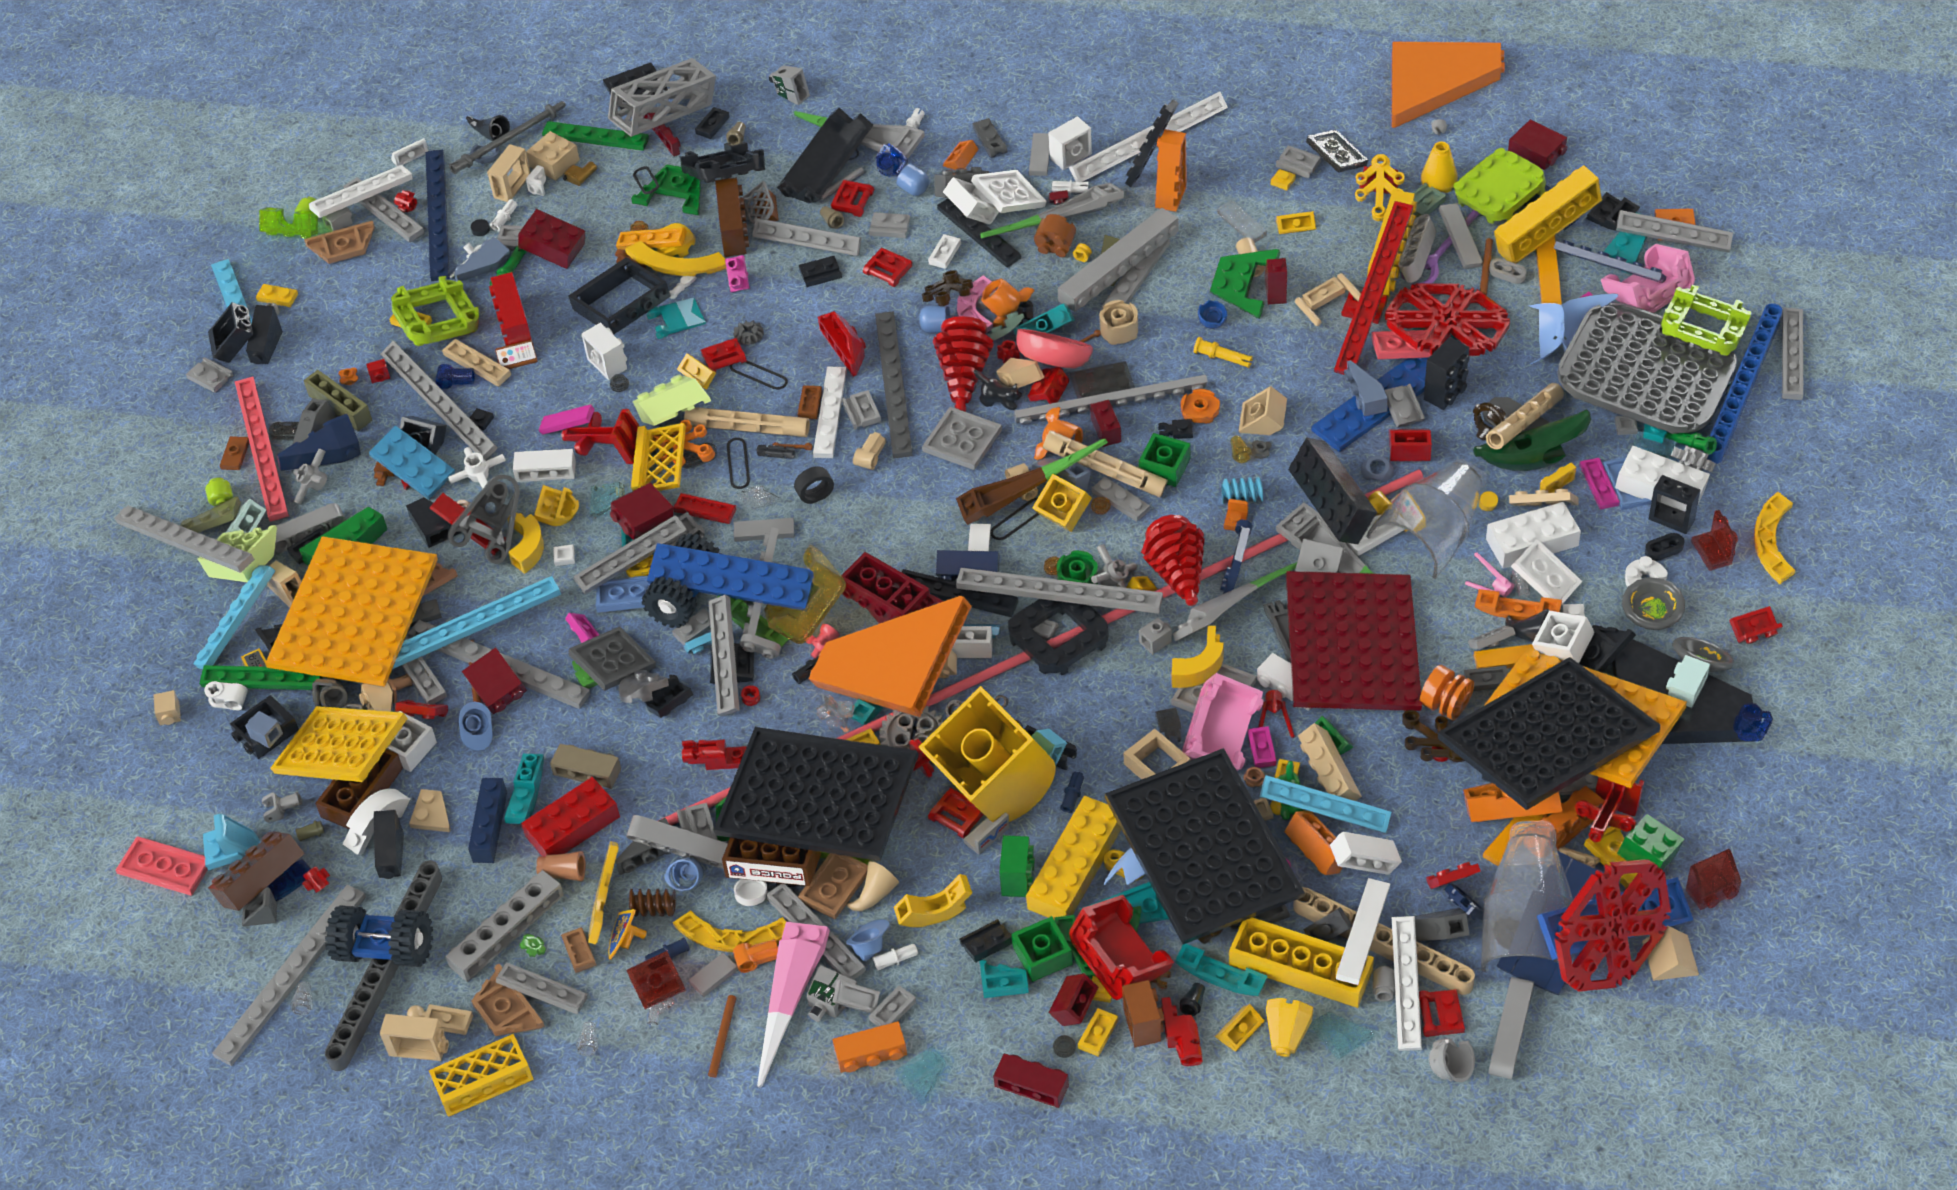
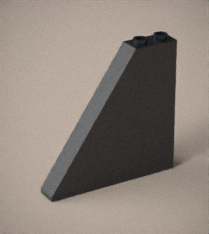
(1713, 711)

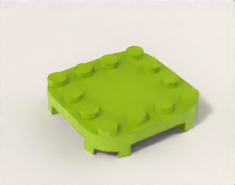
(1500, 185)

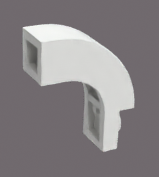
(362, 820)

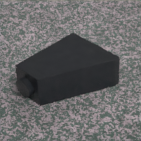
(265, 334)
(428, 523)
(388, 844)

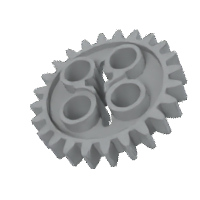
(893, 732)

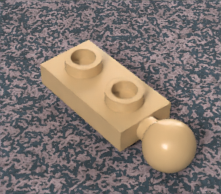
(450, 1019)

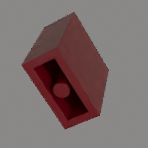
(1538, 144)
(641, 510)
(494, 681)

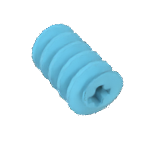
(1242, 489)

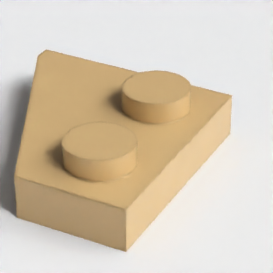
(430, 812)

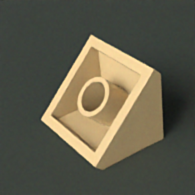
(1672, 956)

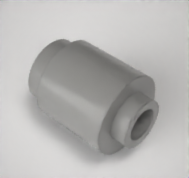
(1384, 983)

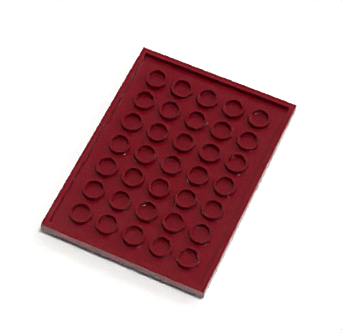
(1352, 641)

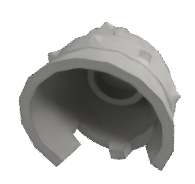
(1452, 1061)

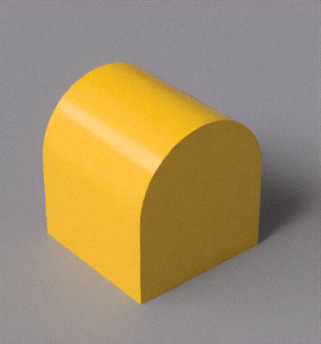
(991, 758)

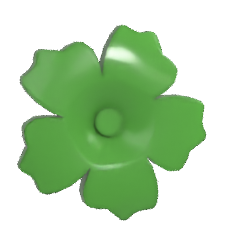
(533, 945)

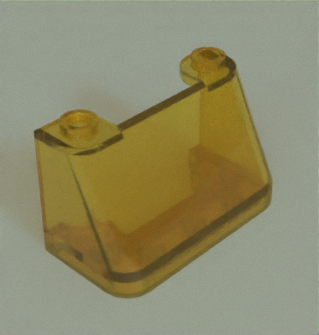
(827, 588)

